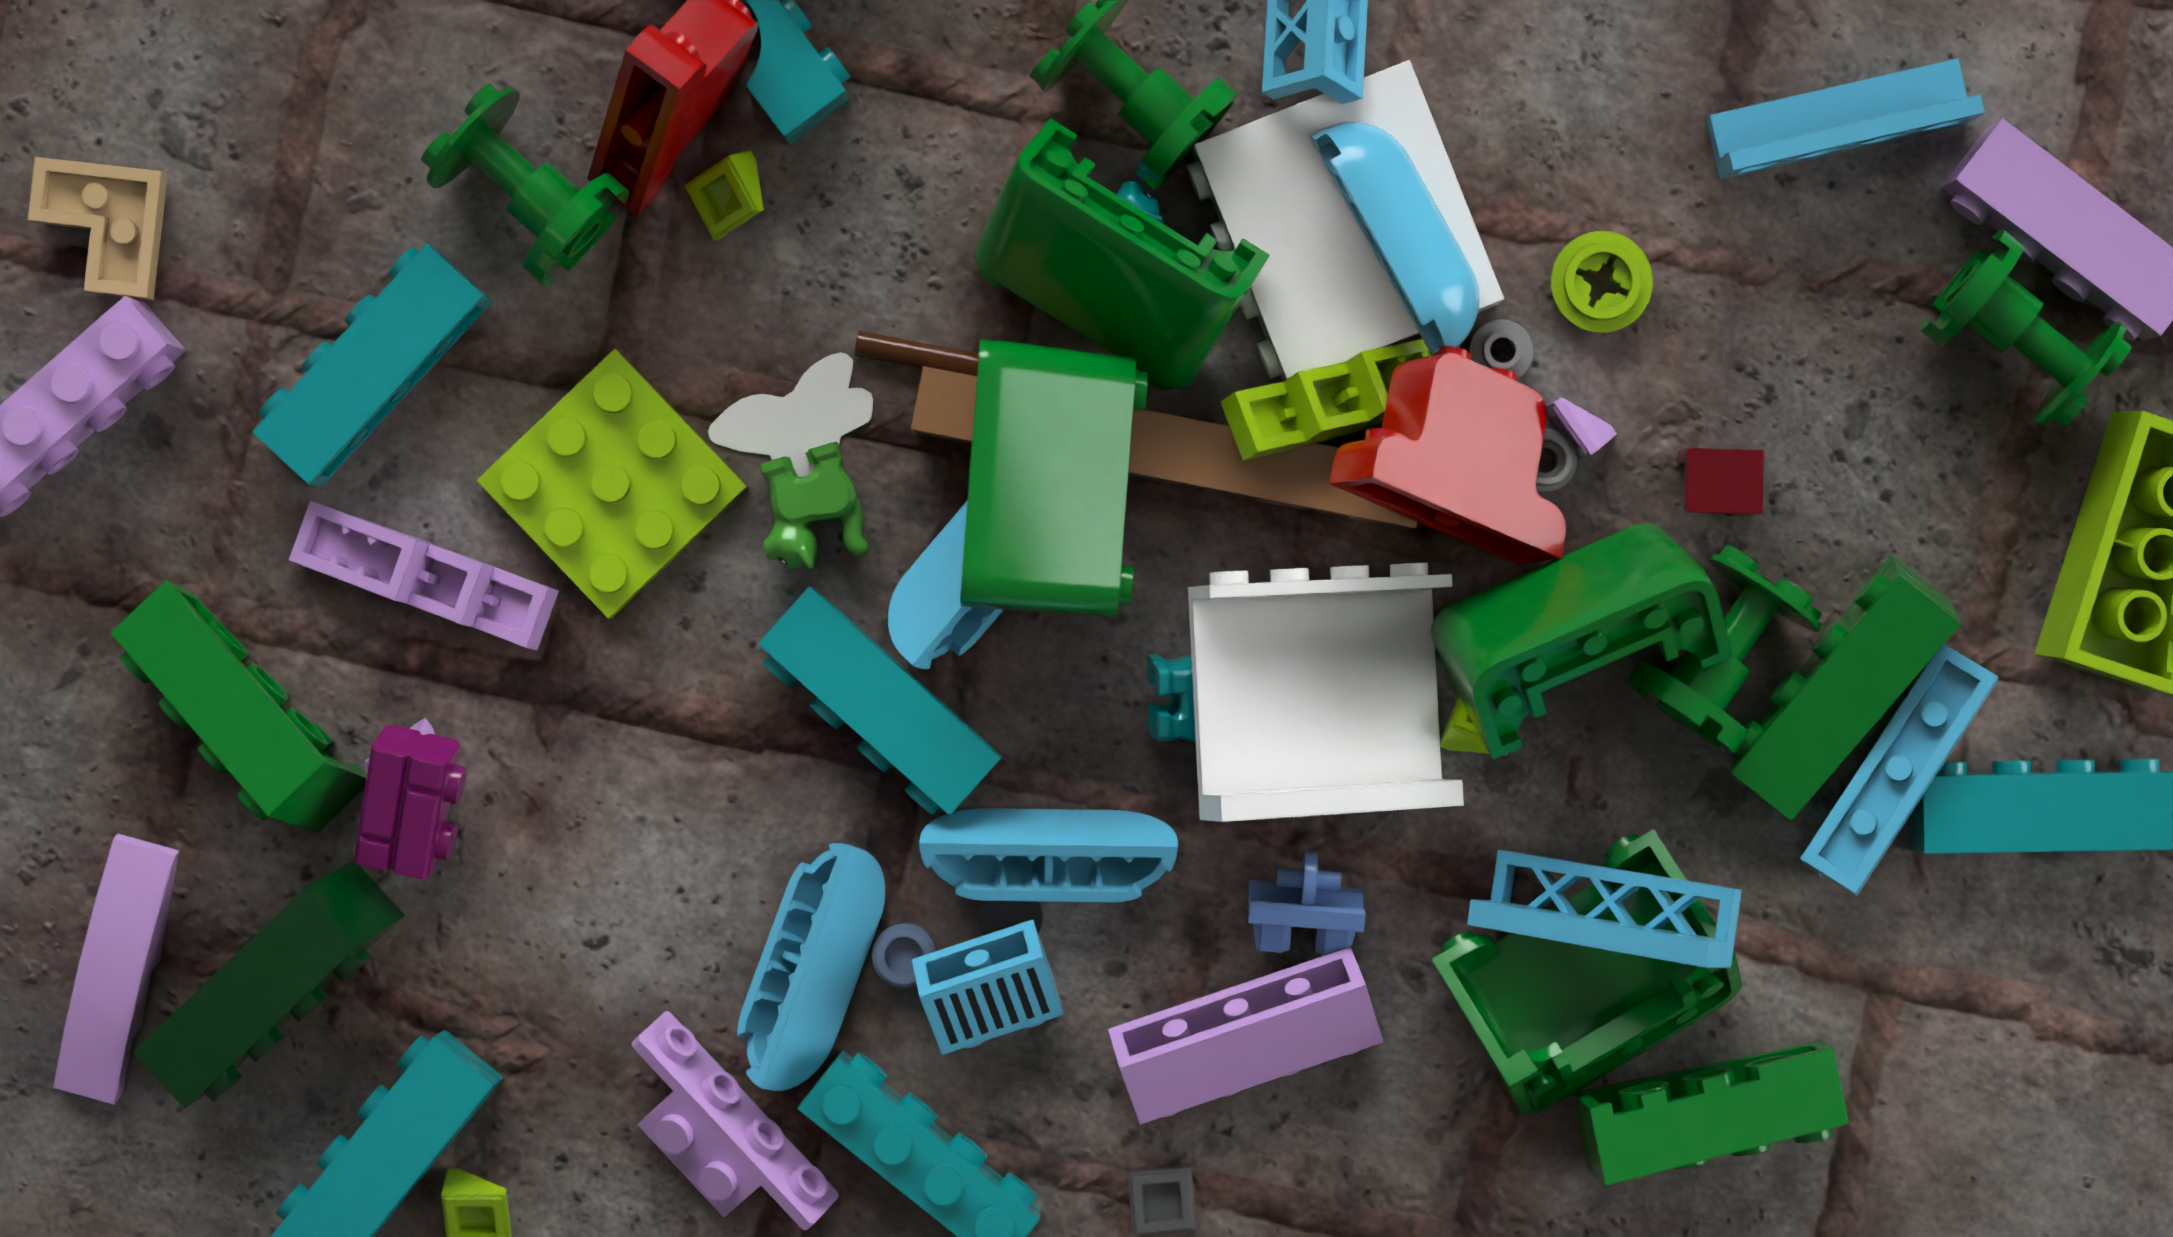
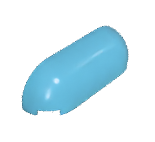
(1403, 229)
(926, 605)
(1048, 853)
(811, 965)

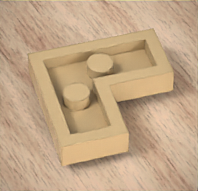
(121, 210)

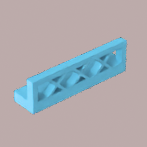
(1333, 48)
(1841, 119)
(1899, 769)
(1607, 934)

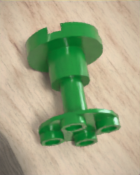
(1152, 102)
(542, 199)
(2007, 315)
(1700, 695)

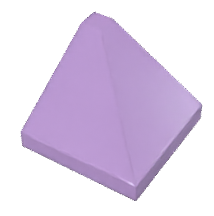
(1580, 426)

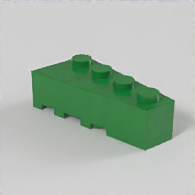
(1844, 686)

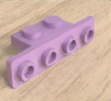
(721, 1134)

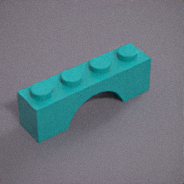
(791, 78)

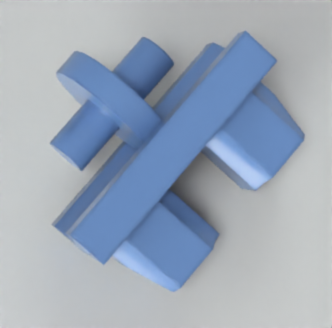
(1308, 901)

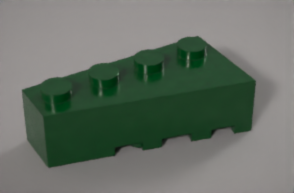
(268, 983)

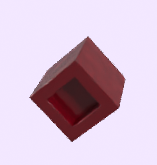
(1723, 481)

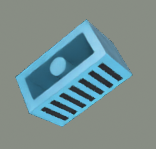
(987, 987)

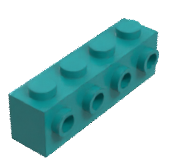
(917, 1155)

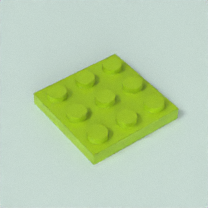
(612, 484)

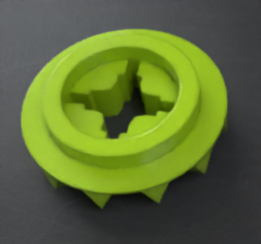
(1629, 271)

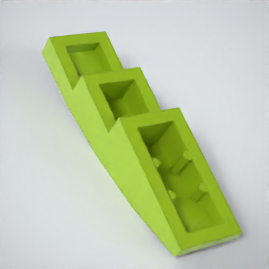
(1316, 402)

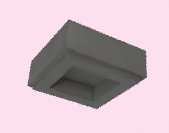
(1162, 1200)

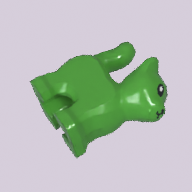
(818, 497)

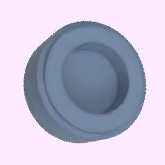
(895, 950)

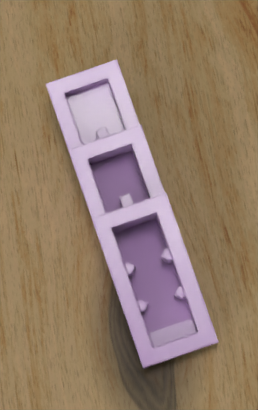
(423, 575)
(116, 968)

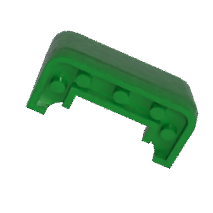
(1110, 264)
(1049, 480)
(1571, 620)
(1573, 1012)

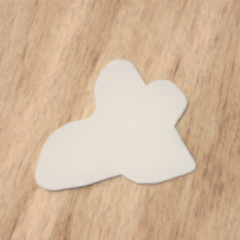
(808, 417)

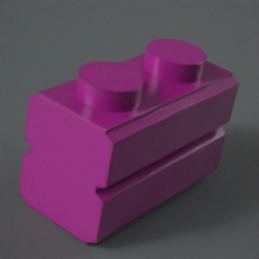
(409, 802)

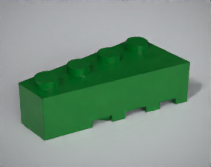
(235, 711)
(1710, 1112)

